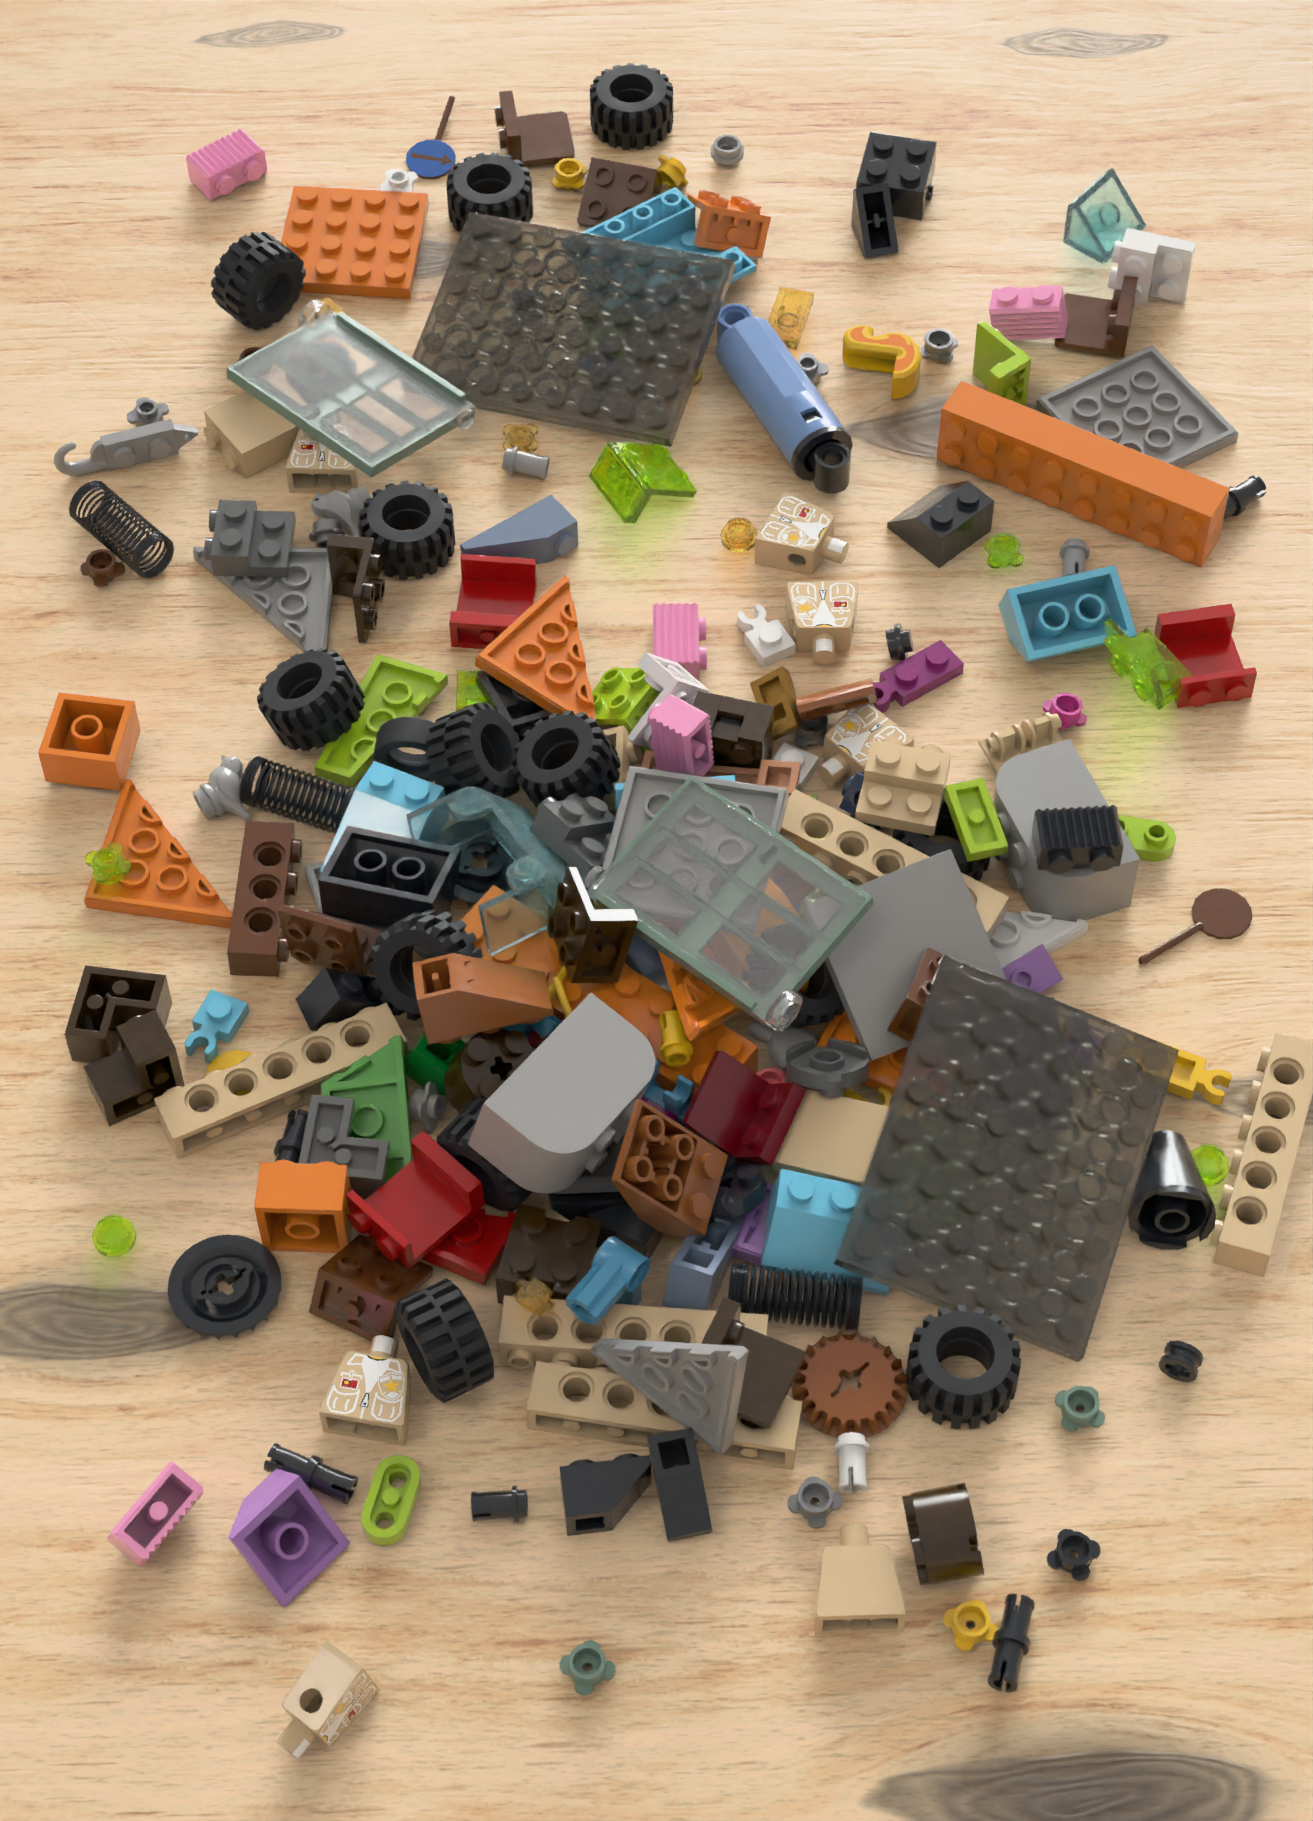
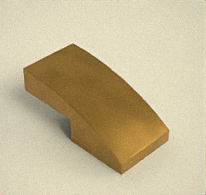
(778, 691)

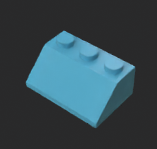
(1065, 613)
(807, 1226)

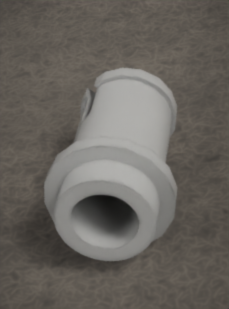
(525, 463)
(1074, 554)

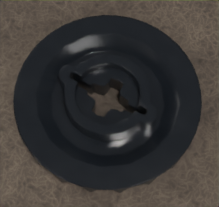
(475, 882)
(227, 1259)

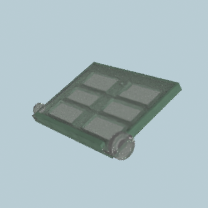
(352, 390)
(731, 901)

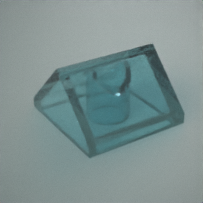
(1101, 217)

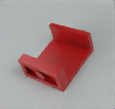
(491, 598)
(1206, 648)
(418, 1203)

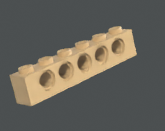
(872, 851)
(269, 1097)
(1246, 1245)
(648, 1323)
(597, 1419)

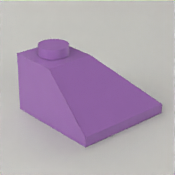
(285, 1535)

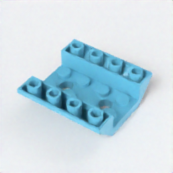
(667, 223)

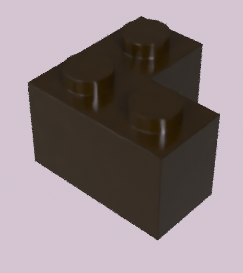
(109, 1000)
(138, 1073)

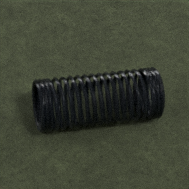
(103, 512)
(257, 797)
(848, 1304)

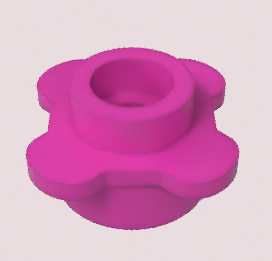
(1068, 709)

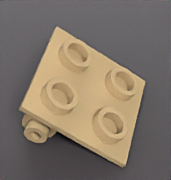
(1021, 739)

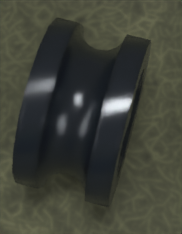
(1181, 1361)

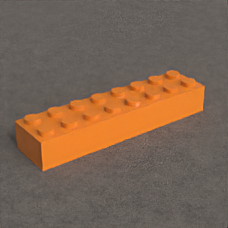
(1082, 473)
(631, 997)

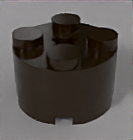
(484, 1065)
(943, 1534)

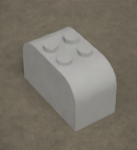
(1051, 780)
(566, 1100)

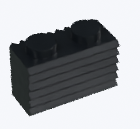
(1077, 838)

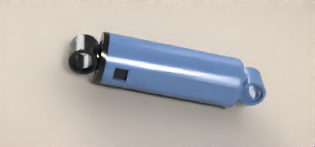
(783, 399)

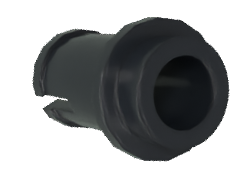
(499, 1504)

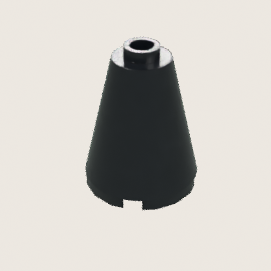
(1170, 1196)

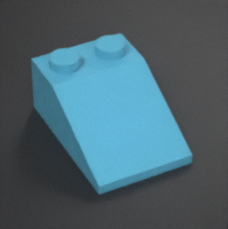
(384, 801)

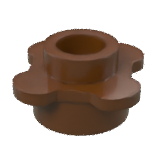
(102, 567)

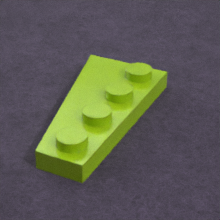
(390, 692)

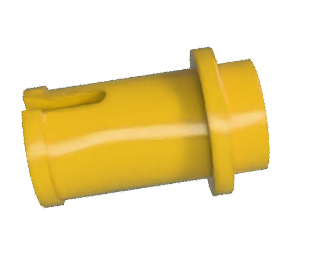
(676, 1047)

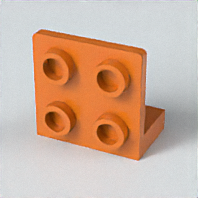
(730, 223)

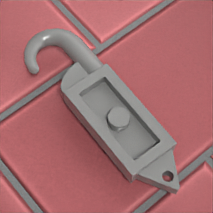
(128, 448)

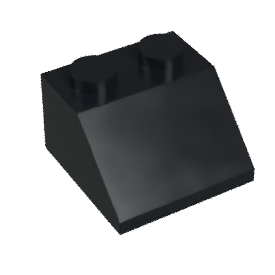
(945, 521)

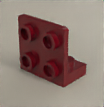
(742, 1110)

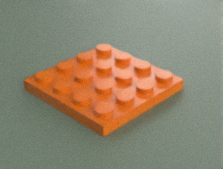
(356, 239)

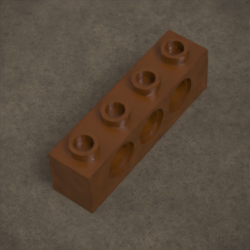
(263, 873)

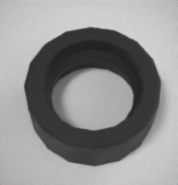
(408, 733)

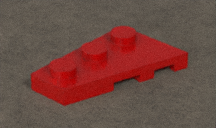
(473, 1247)

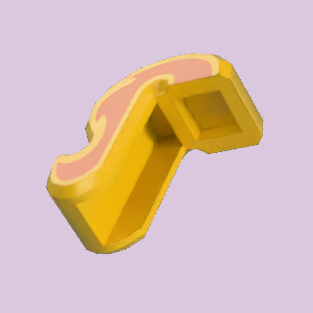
(884, 353)

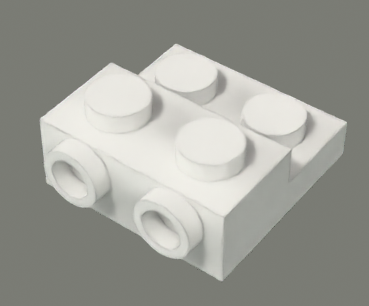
(1158, 262)

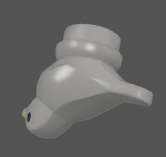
(341, 507)
(222, 791)

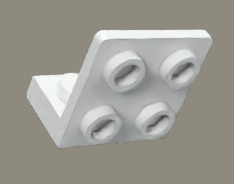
(668, 679)

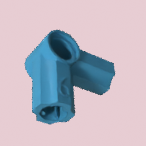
(611, 1280)

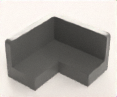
(329, 1140)

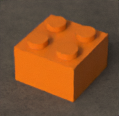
(89, 741)
(303, 1206)

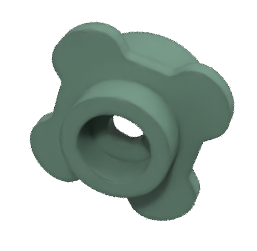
(1079, 1396)
(585, 1654)

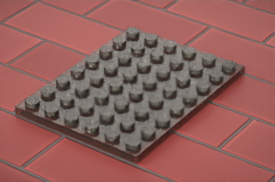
(573, 326)
(1008, 1157)

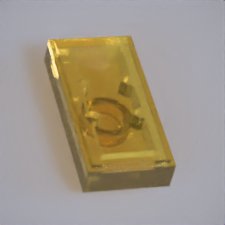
(791, 314)

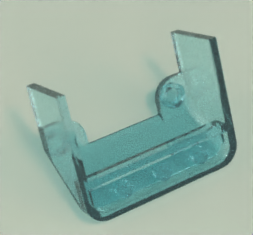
(531, 875)

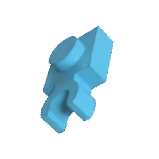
(215, 1021)

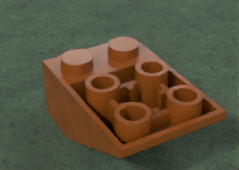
(476, 995)
(667, 1173)

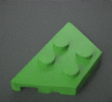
(380, 1100)

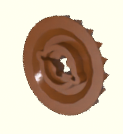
(862, 1411)

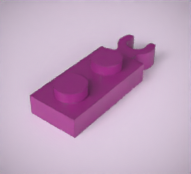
(917, 675)

